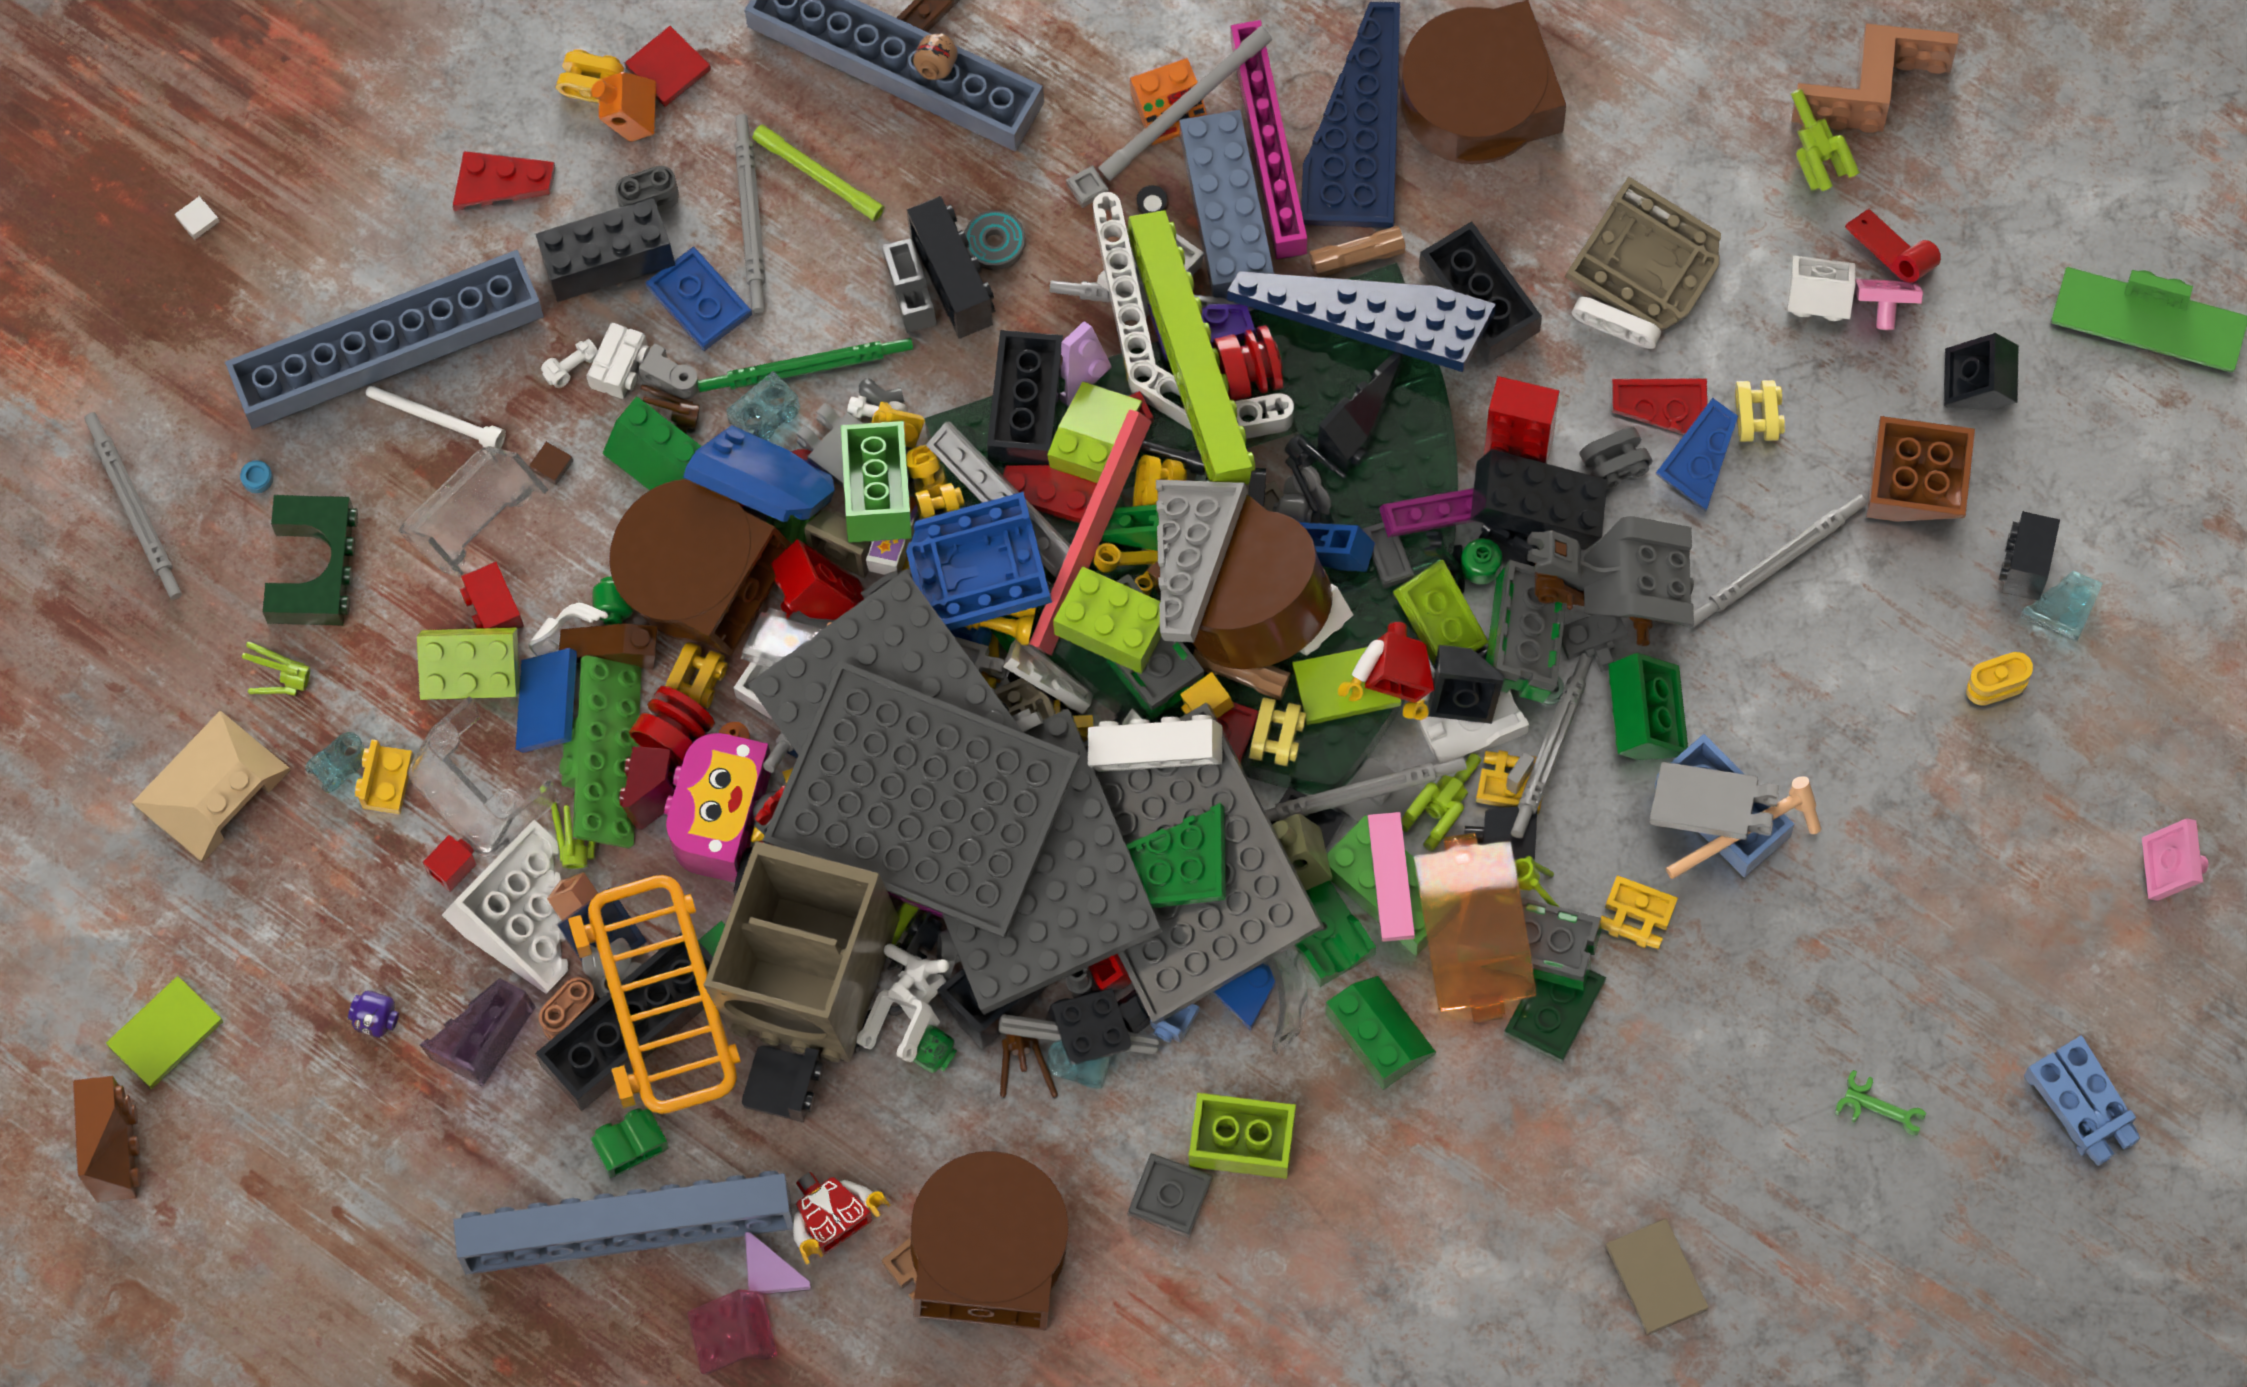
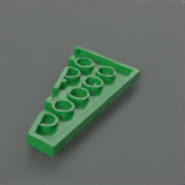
(1184, 861)

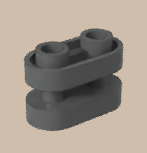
(649, 183)
(1633, 462)

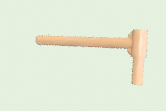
(1799, 797)

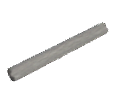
(1048, 1030)

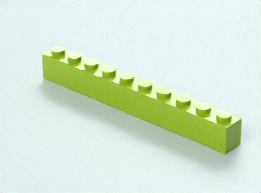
(1189, 348)

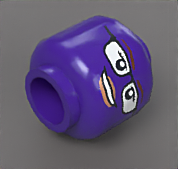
(373, 1013)

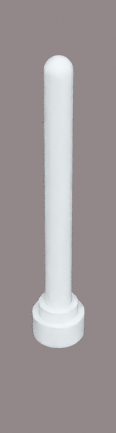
(487, 436)

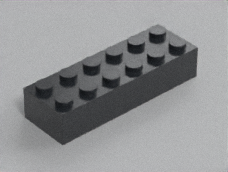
(593, 1044)

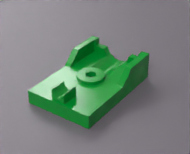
(1341, 944)

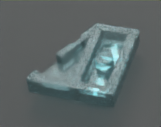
(2065, 606)

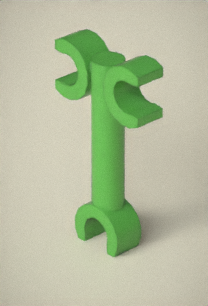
(1857, 1096)

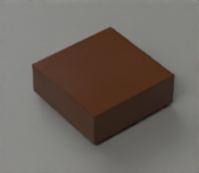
(551, 463)

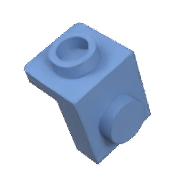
(1176, 1025)

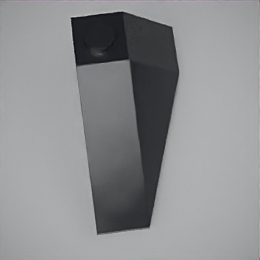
(1352, 423)

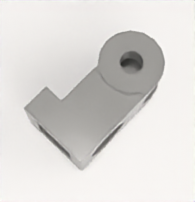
(668, 375)

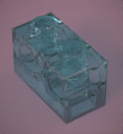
(757, 405)

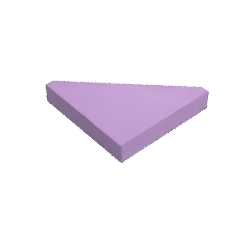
(770, 1272)

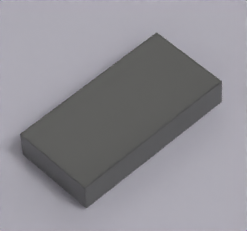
(1389, 557)

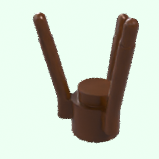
(683, 411)
(1020, 1047)

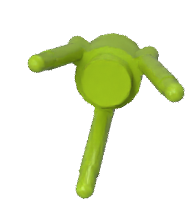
(293, 673)
(572, 851)
(1528, 877)

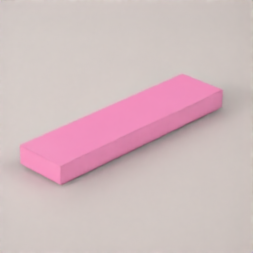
(1391, 877)

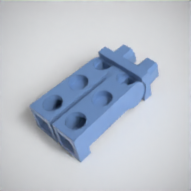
(2084, 1100)

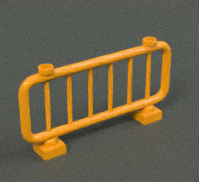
(640, 1081)

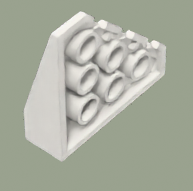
(509, 909)

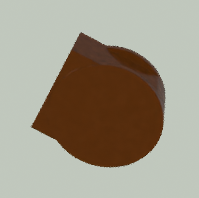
(1480, 84)
(694, 563)
(1266, 595)
(988, 1242)

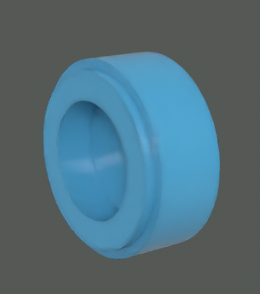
(256, 476)

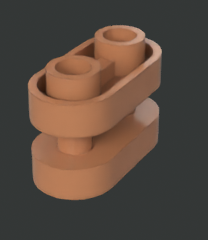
(566, 1006)

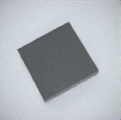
(1169, 1195)

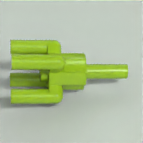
(1820, 146)
(1441, 802)

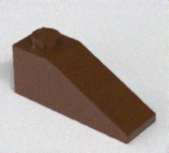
(616, 642)

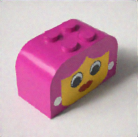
(714, 803)

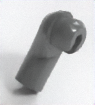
(875, 394)

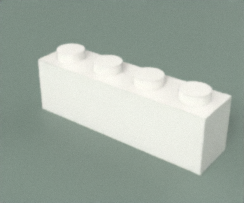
(1155, 744)

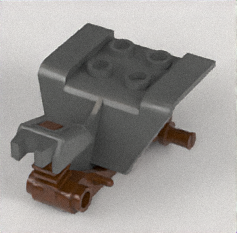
(1631, 573)

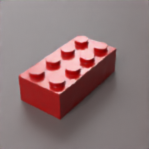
(1521, 419)

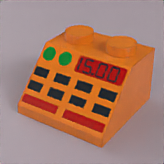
(1159, 89)

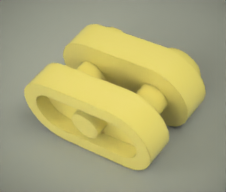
(1771, 423)
(1286, 748)

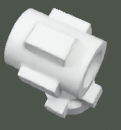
(557, 373)
(858, 407)

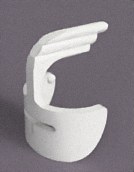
(551, 627)

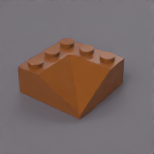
(1919, 470)
(106, 1139)

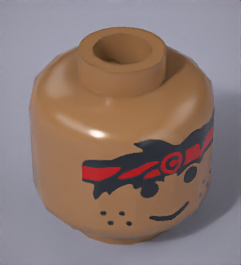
(935, 56)

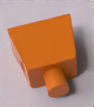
(627, 104)

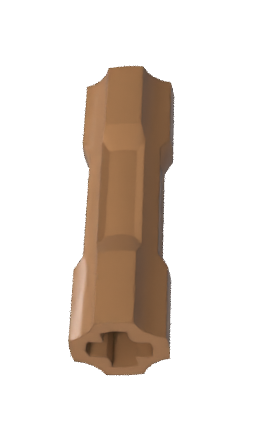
(1380, 245)
(1265, 680)

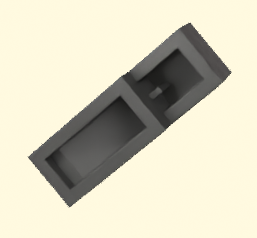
(909, 285)

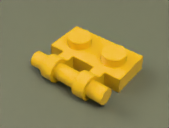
(1492, 783)
(1642, 904)

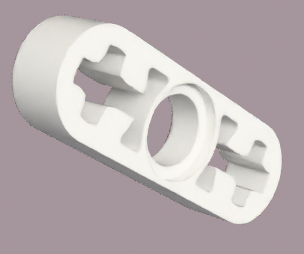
(1616, 322)

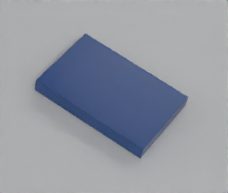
(699, 298)
(546, 700)

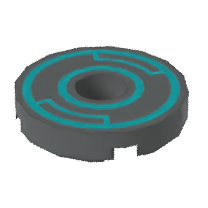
(995, 223)

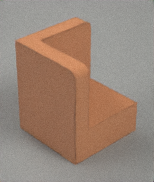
(571, 894)

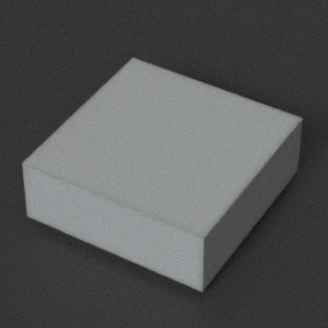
(1086, 186)
(1519, 773)

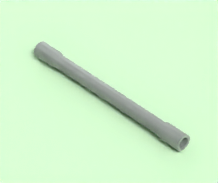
(1246, 50)

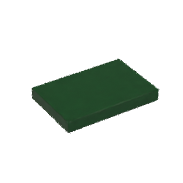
(1553, 1016)

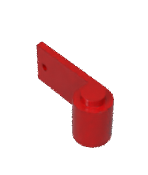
(1904, 261)

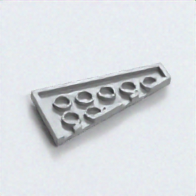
(1192, 544)

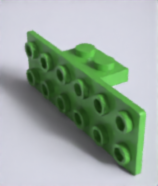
(2151, 316)
(599, 750)

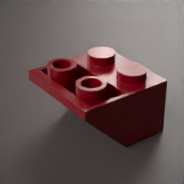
(648, 784)

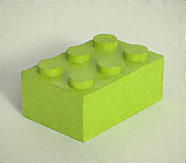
(1109, 620)
(468, 663)
(1242, 1135)

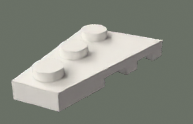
(1045, 674)

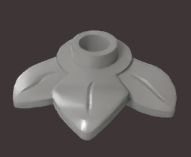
(1313, 482)
(594, 970)

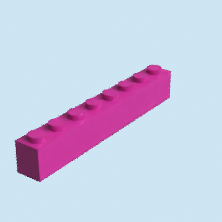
(1270, 148)

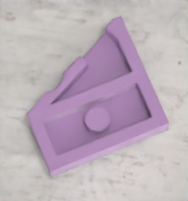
(1082, 360)

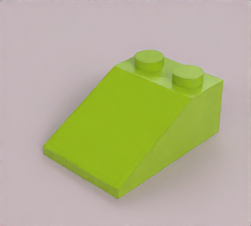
(1089, 431)

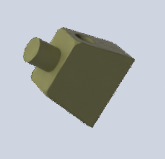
(1304, 841)

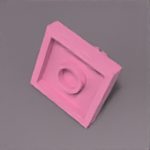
(1887, 295)
(2173, 859)

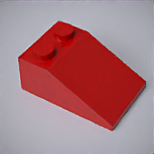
(815, 583)

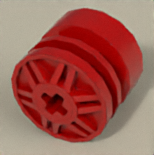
(1249, 363)
(673, 723)

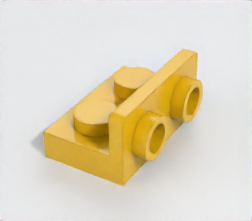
(383, 778)

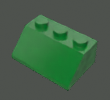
(649, 446)
(1647, 707)
(1378, 1030)

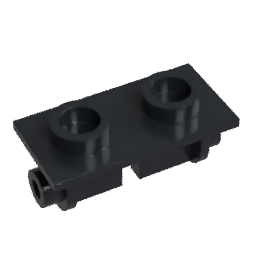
(1511, 543)
(920, 933)

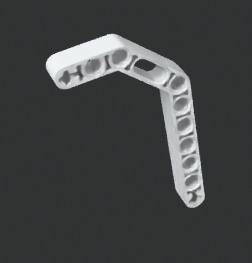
(1138, 335)

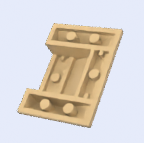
(209, 785)

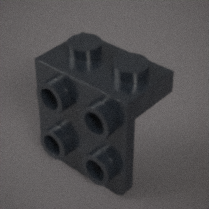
(1090, 1026)
(783, 1082)

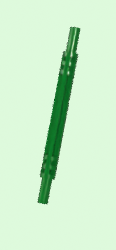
(806, 364)

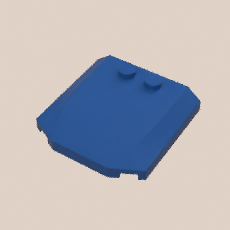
(760, 475)
(979, 562)

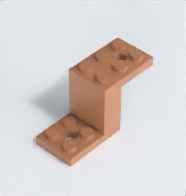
(1879, 52)

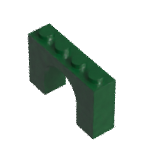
(324, 598)

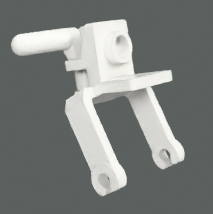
(913, 993)

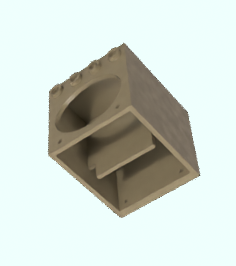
(802, 951)

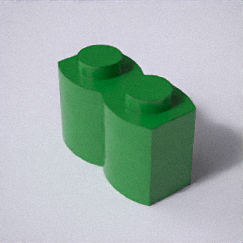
(629, 1142)

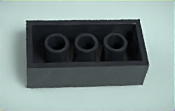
(605, 249)
(950, 266)
(1471, 267)
(1025, 397)
(1538, 498)

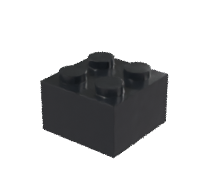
(2029, 555)

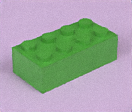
(875, 481)
(1354, 875)

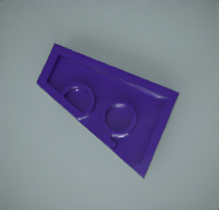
(1222, 320)

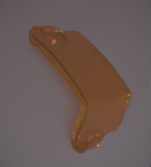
(1475, 926)

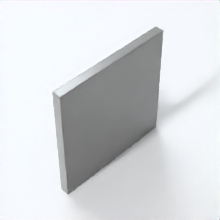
(1386, 803)

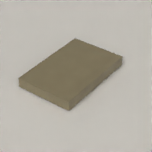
(1656, 1276)

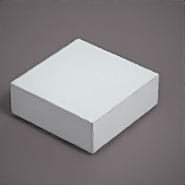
(197, 218)

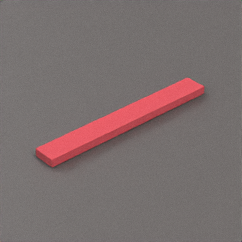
(1093, 523)

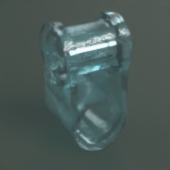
(335, 762)
(1088, 1074)

